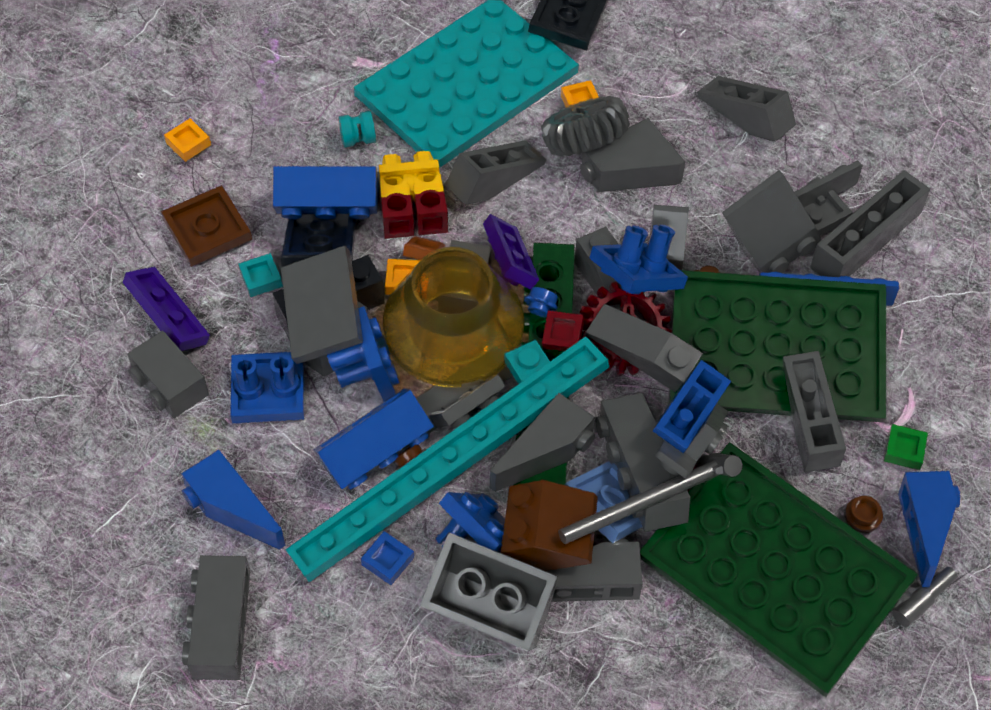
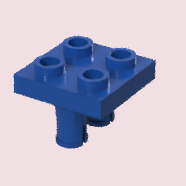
(641, 265)
(366, 359)
(266, 388)
(473, 516)

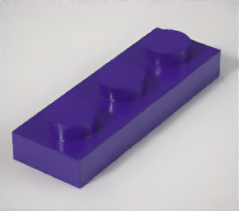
(510, 252)
(166, 308)

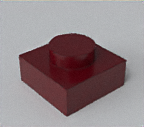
(562, 330)

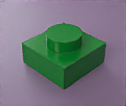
(905, 447)

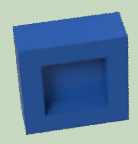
(387, 558)

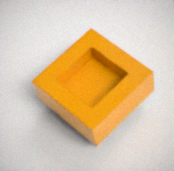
(578, 92)
(187, 139)
(396, 271)

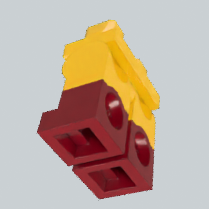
(410, 183)

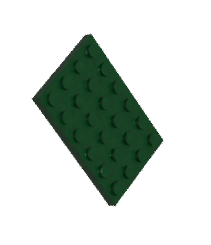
(755, 321)
(780, 571)

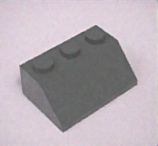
(490, 592)

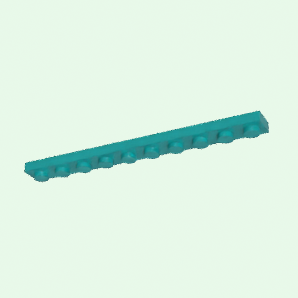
(445, 459)

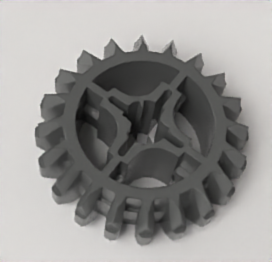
(585, 126)

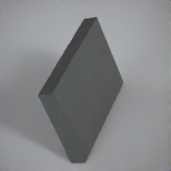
(321, 305)

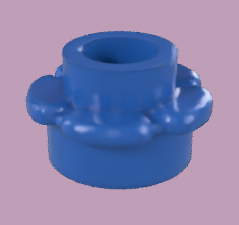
(540, 301)

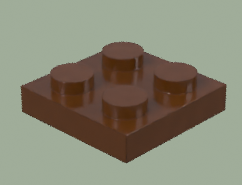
(206, 225)

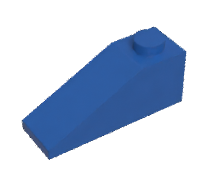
(691, 406)
(228, 500)
(928, 509)

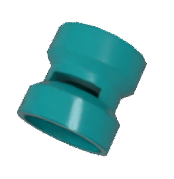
(349, 129)

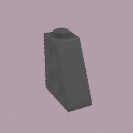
(633, 161)

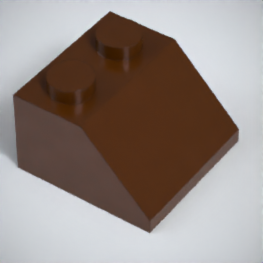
(533, 520)

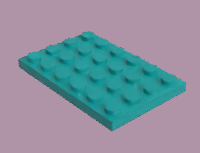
(465, 81)

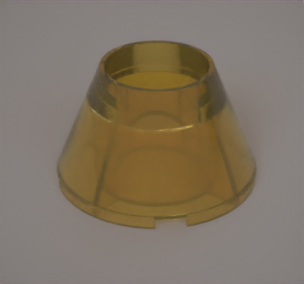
(459, 346)

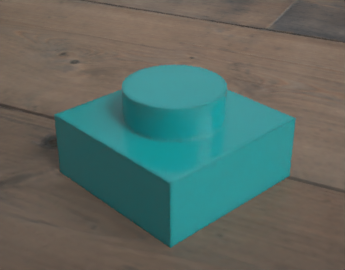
(260, 275)
(525, 360)

